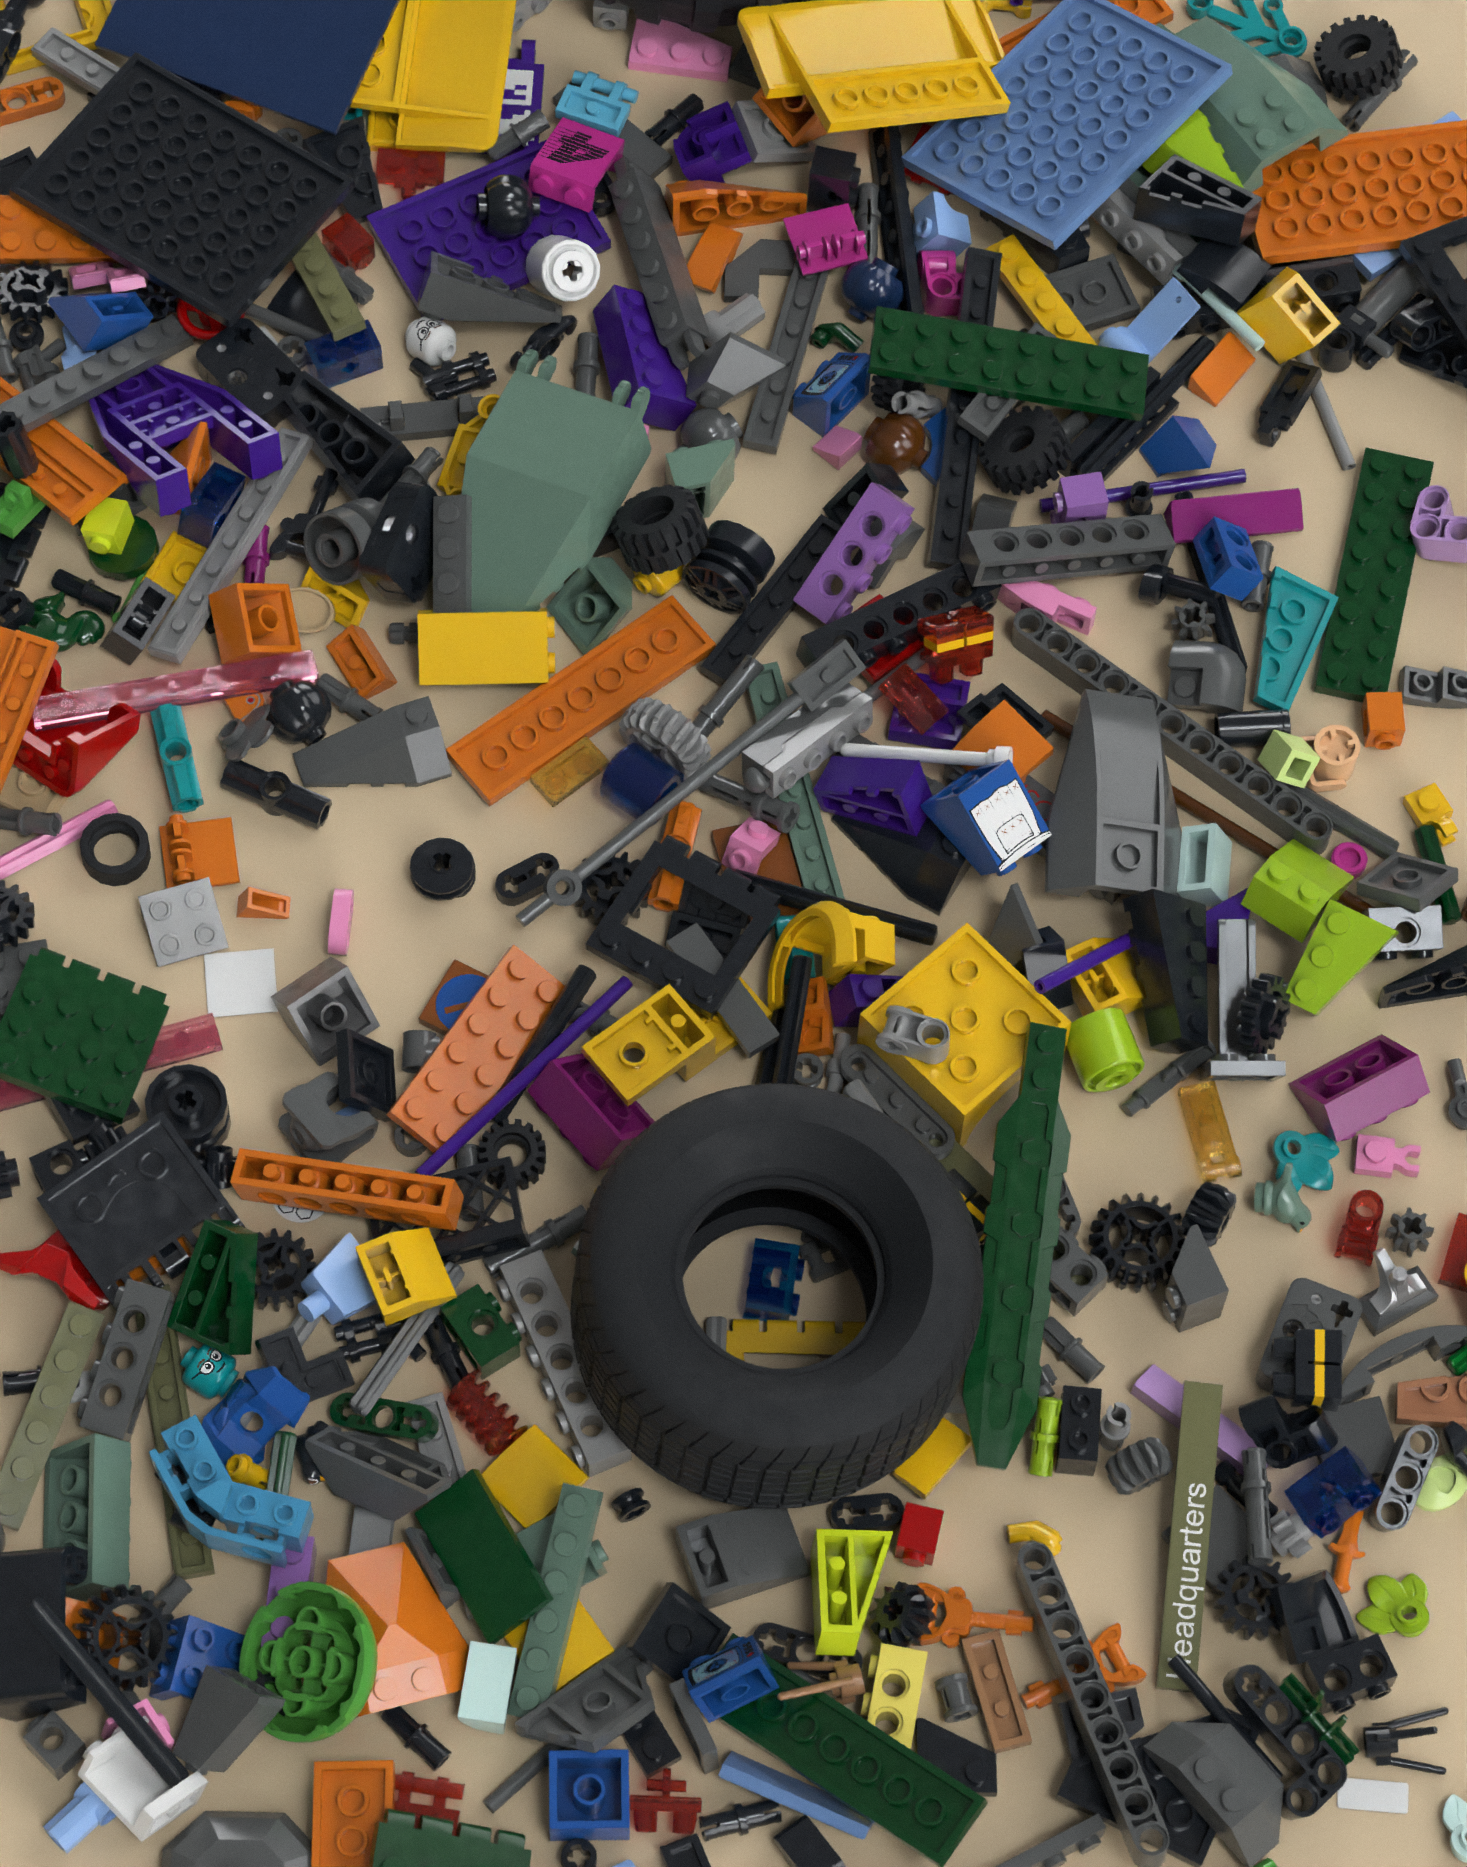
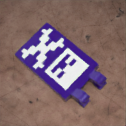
(522, 91)

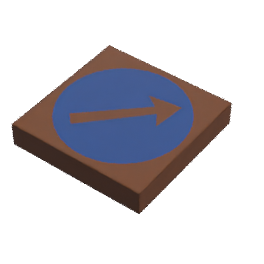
(451, 997)

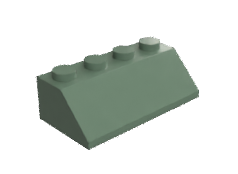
(90, 1508)

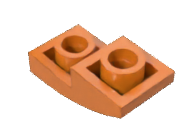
(712, 255)

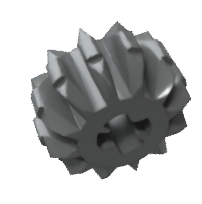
(1139, 1465)

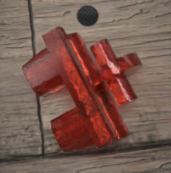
(913, 698)
(683, 1808)

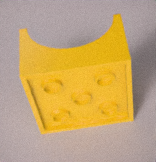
(987, 1018)

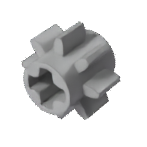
(1290, 1534)

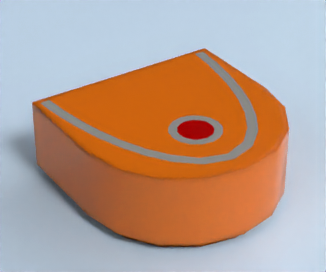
(242, 706)

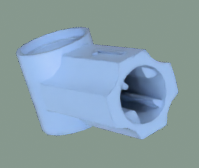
(78, 1818)

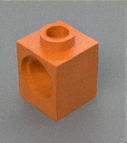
(1383, 719)

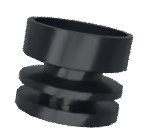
(729, 567)

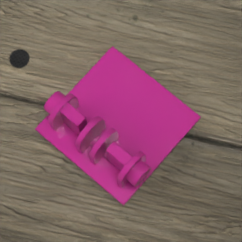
(826, 239)

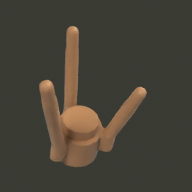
(845, 1681)

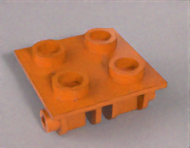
(199, 851)

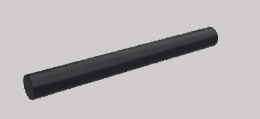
(1214, 1706)

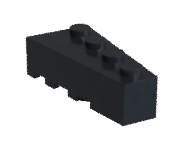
(356, 445)
(1171, 968)

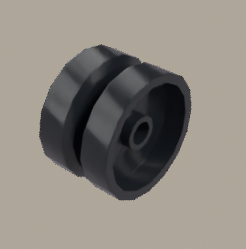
(193, 1104)

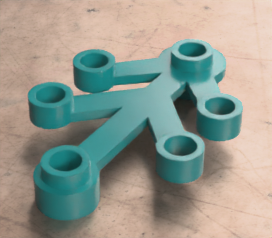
(1253, 26)

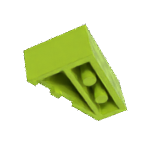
(1336, 955)

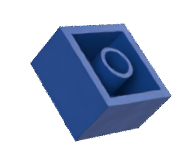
(589, 1795)

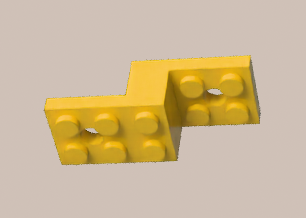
(669, 1037)

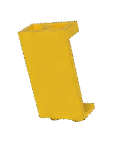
(485, 647)

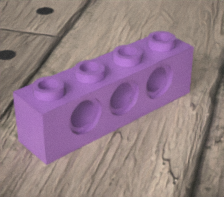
(836, 561)

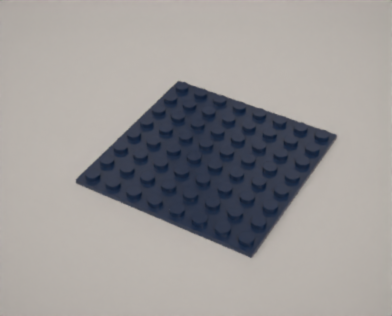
(271, 53)

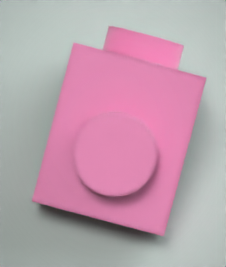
(750, 845)

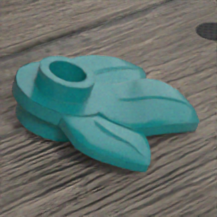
(1309, 1162)

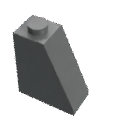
(224, 1719)

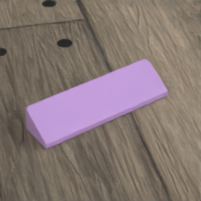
(1164, 1397)

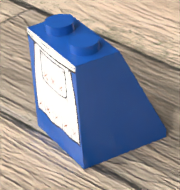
(989, 817)

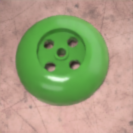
(346, 1669)

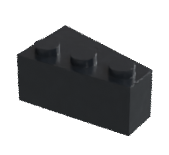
(1197, 203)

